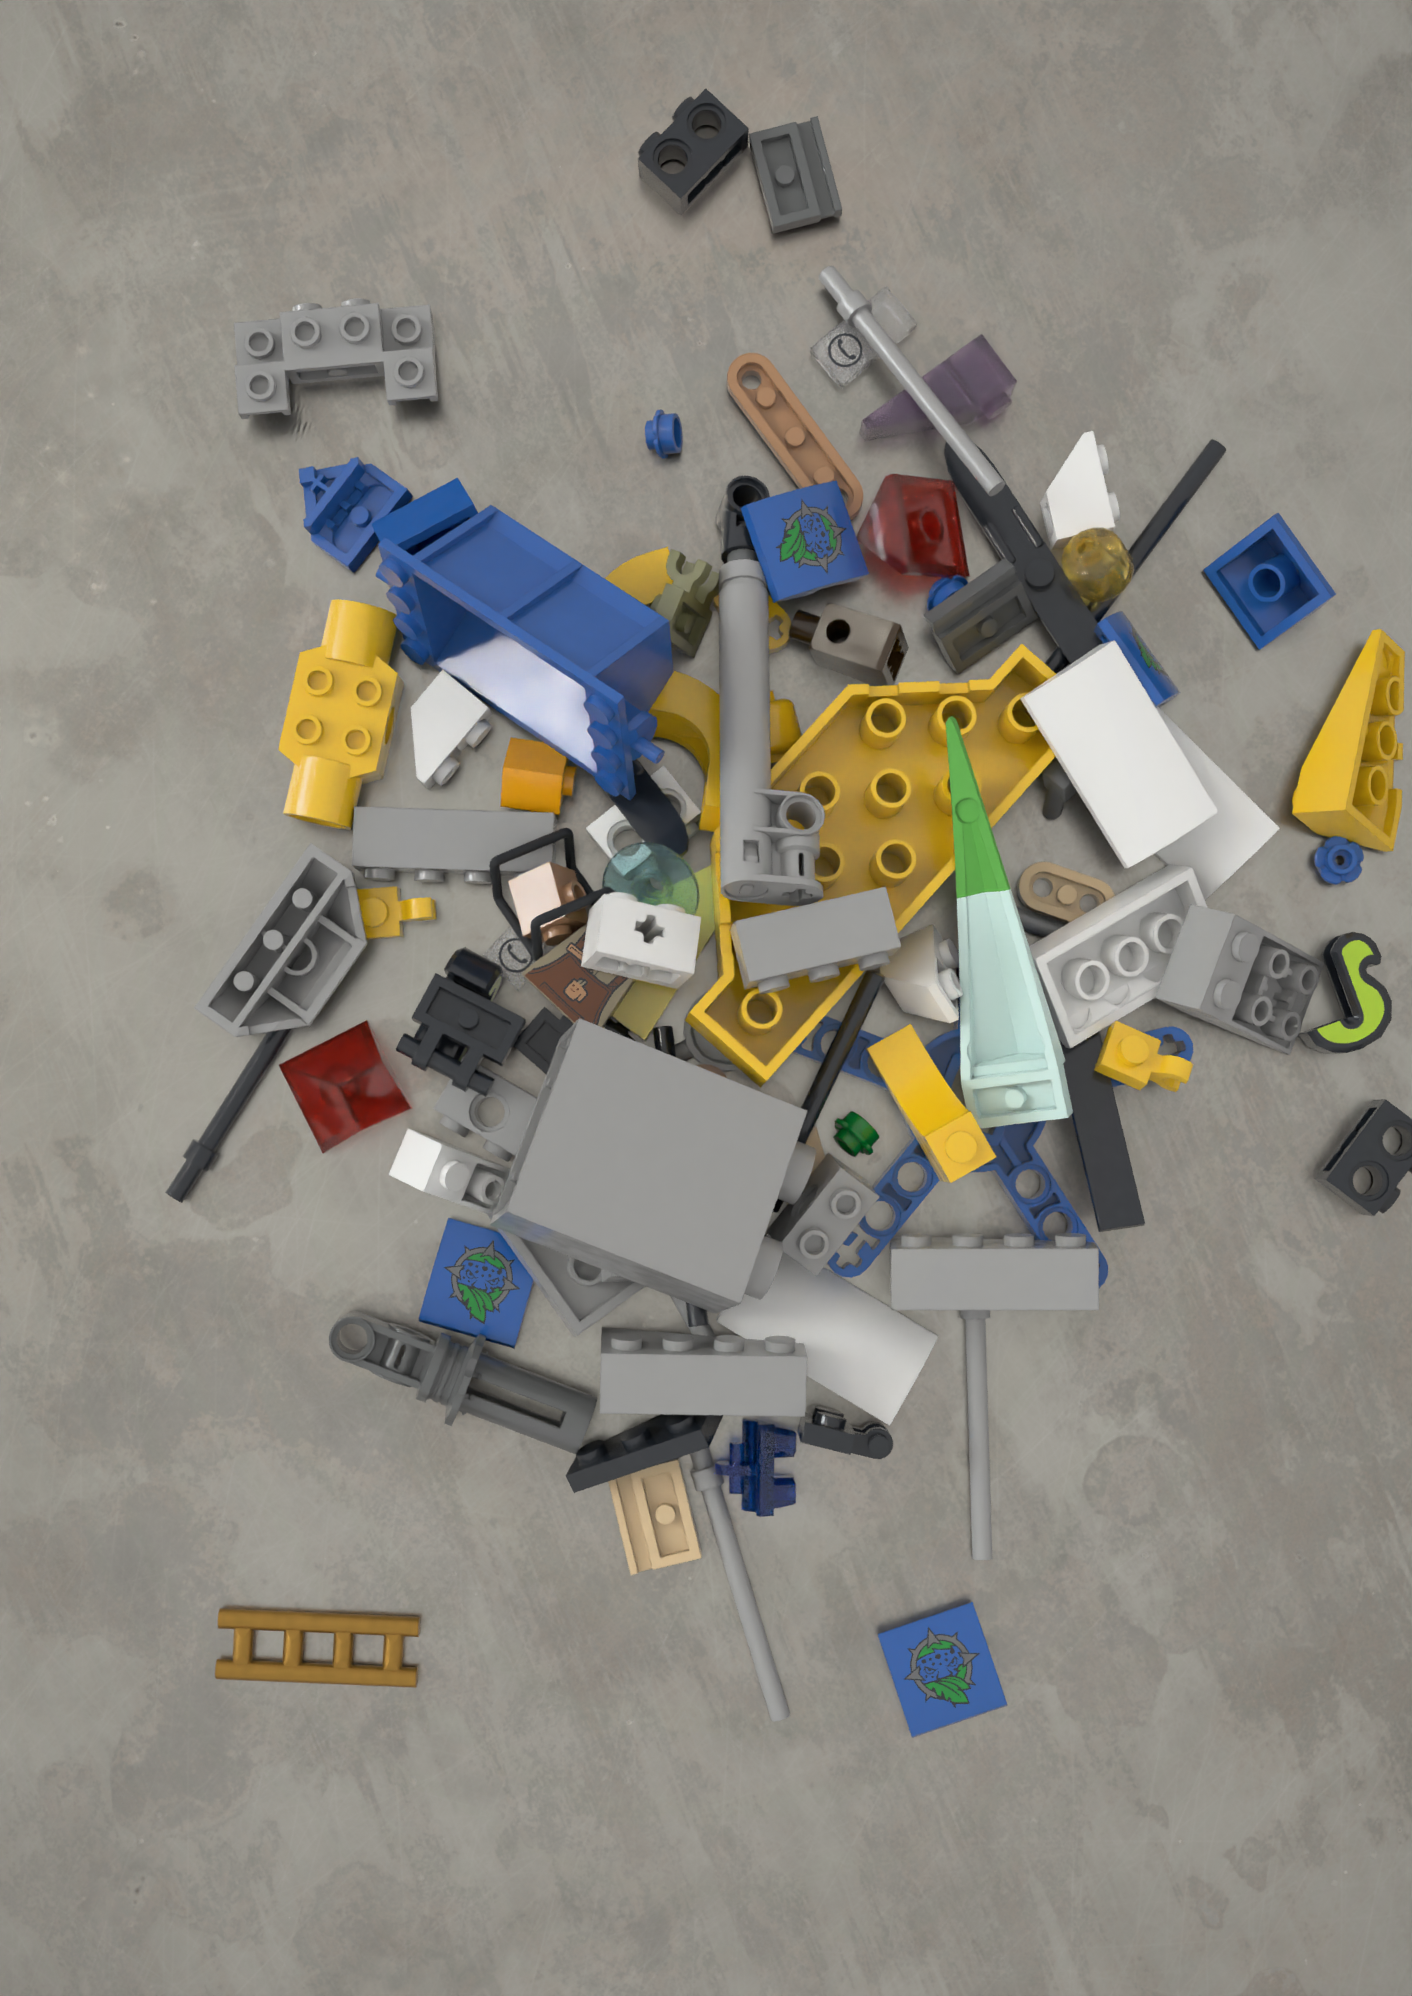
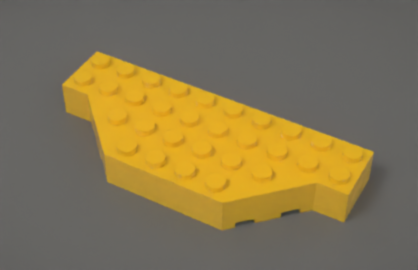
(887, 823)

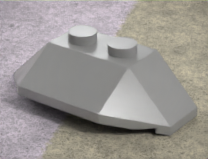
(291, 952)

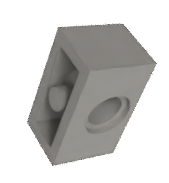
(462, 1107)
(823, 1214)

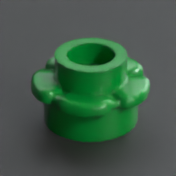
(855, 1134)

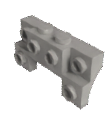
(334, 345)

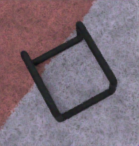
(534, 944)

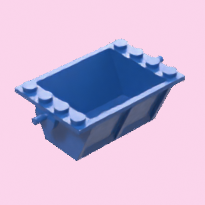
(536, 640)

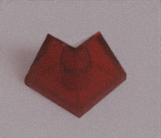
(916, 527)
(345, 1086)

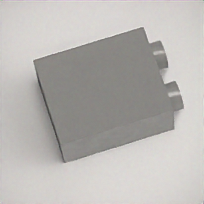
(655, 1170)

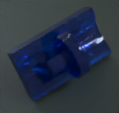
(752, 1467)

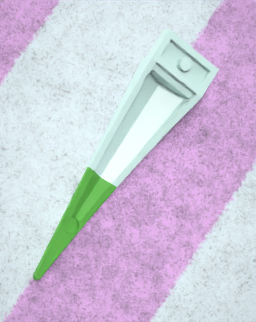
(1006, 1029)

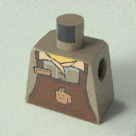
(577, 989)

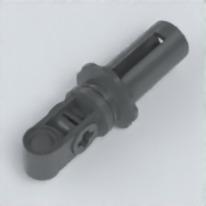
(443, 1373)

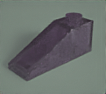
(966, 383)

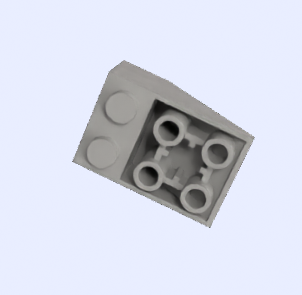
(1239, 978)

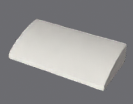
(1119, 754)
(1228, 837)
(1114, 953)
(848, 1335)

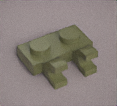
(686, 601)

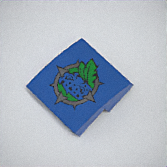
(804, 541)
(1141, 659)
(477, 1285)
(942, 1669)

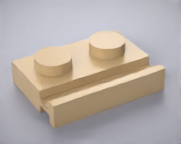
(655, 1517)

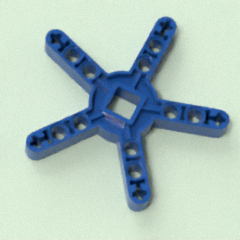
(1010, 1144)

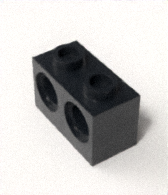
(702, 157)
(1365, 1148)

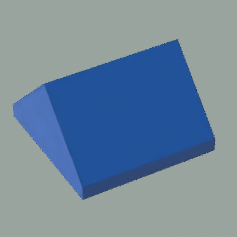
(1269, 581)

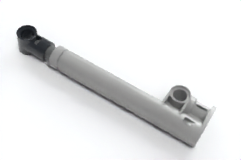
(759, 849)

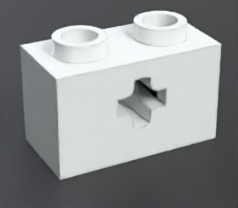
(641, 940)

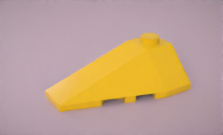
(1350, 768)

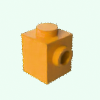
(535, 777)

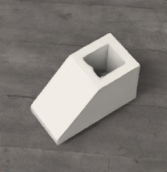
(1079, 494)
(443, 725)
(925, 975)
(449, 1172)

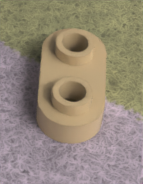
(1065, 893)

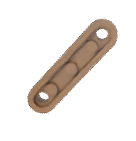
(790, 429)

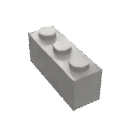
(815, 940)

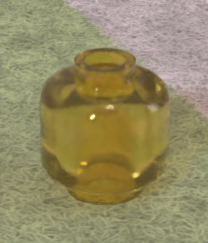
(1097, 564)

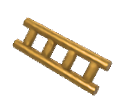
(294, 1626)

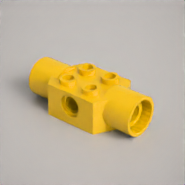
(341, 714)

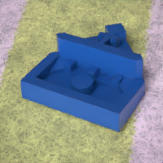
(343, 505)

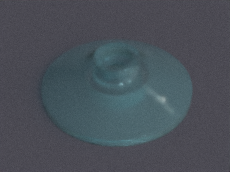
(635, 864)

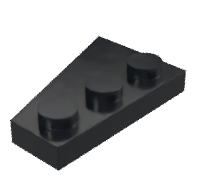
(640, 1448)

